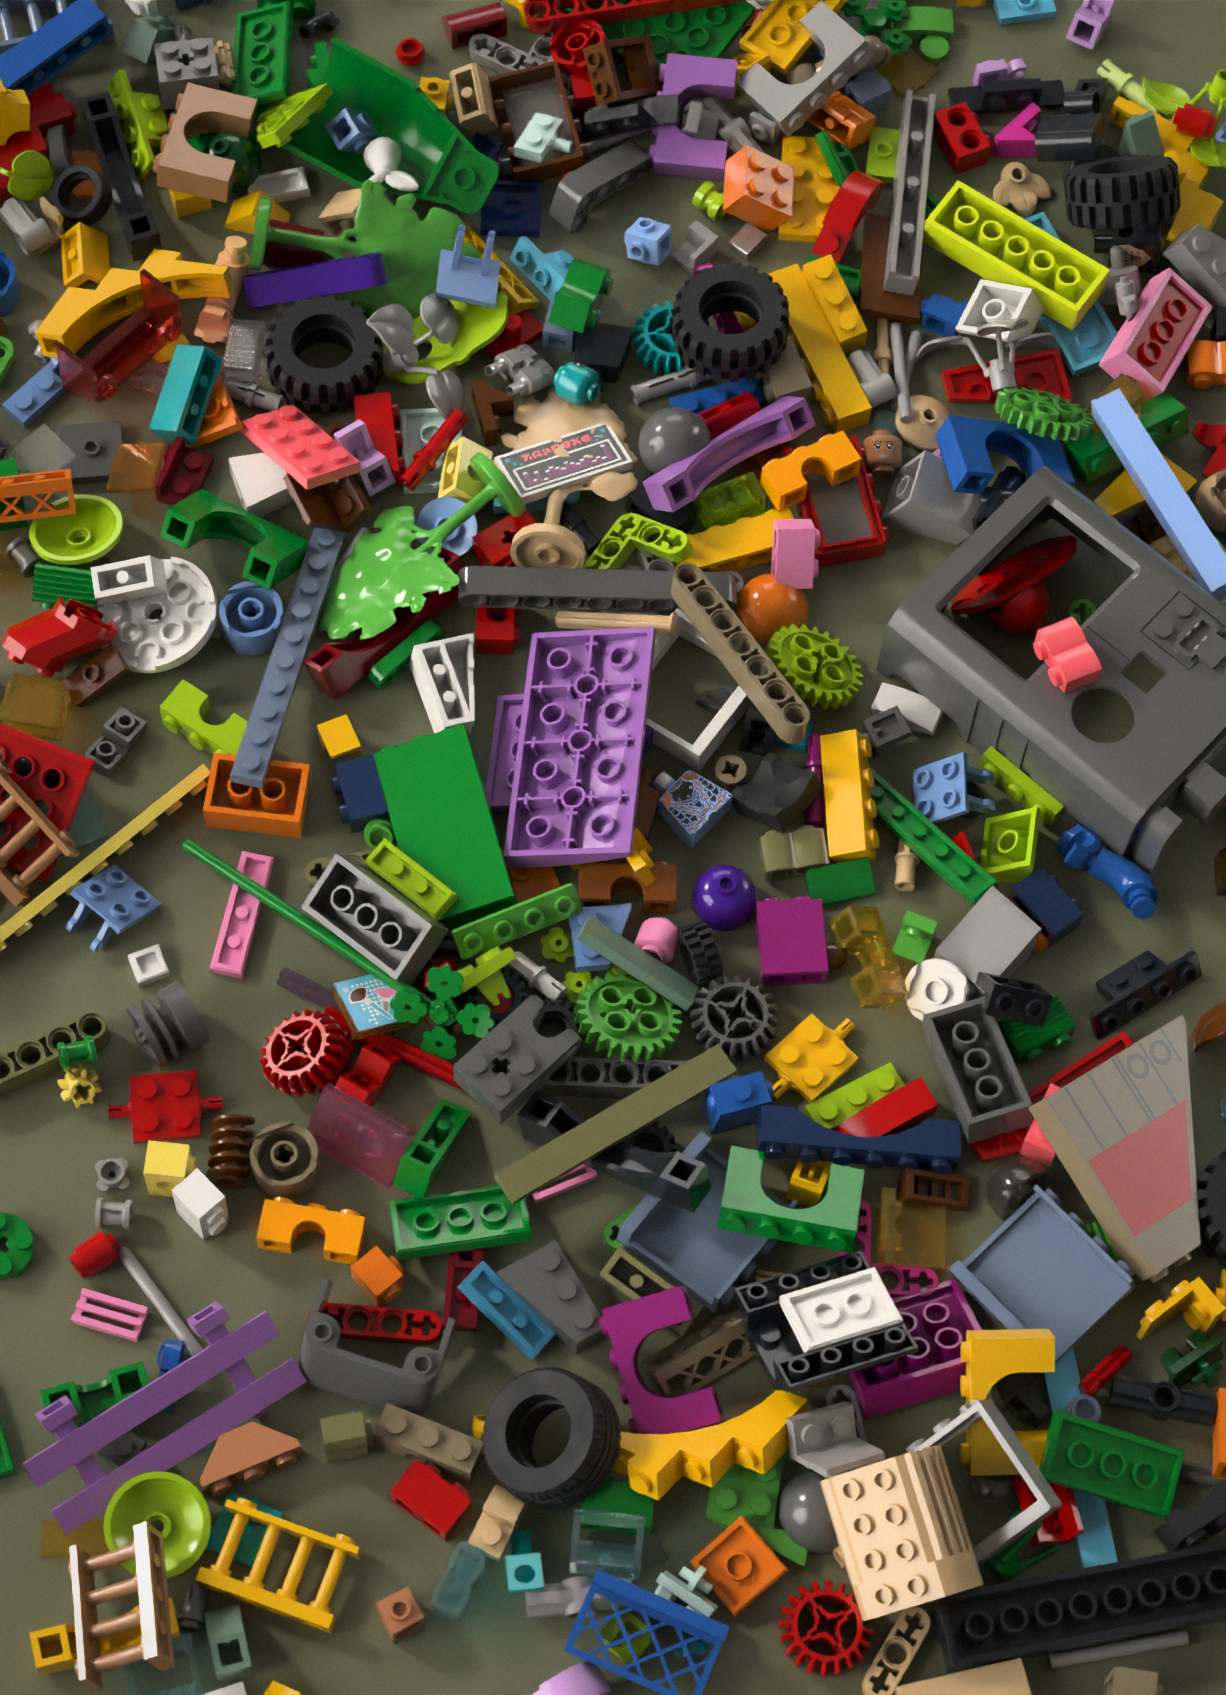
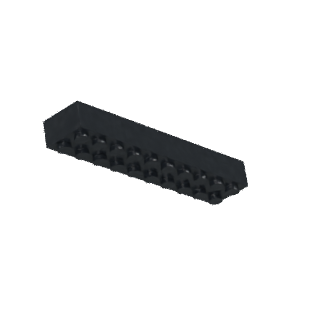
(1082, 1607)

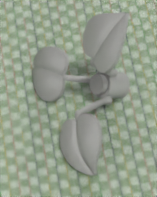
(395, 328)
(1001, 371)

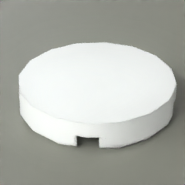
(935, 986)

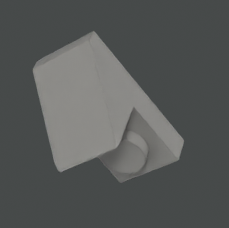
(698, 122)

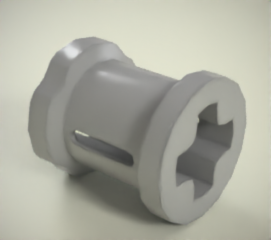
(123, 1214)

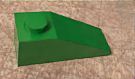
(431, 1148)

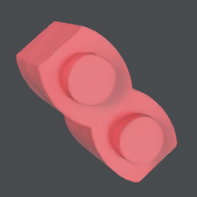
(1067, 655)

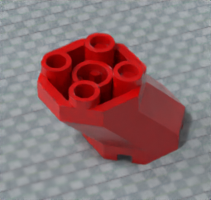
(58, 636)

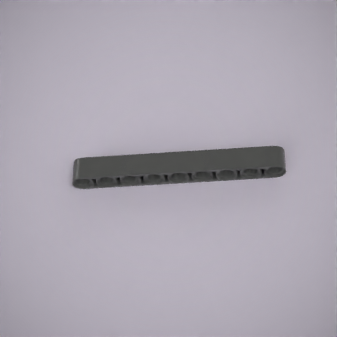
(578, 588)

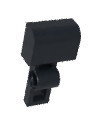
(1080, 130)

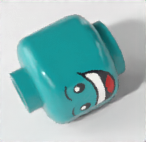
(576, 384)

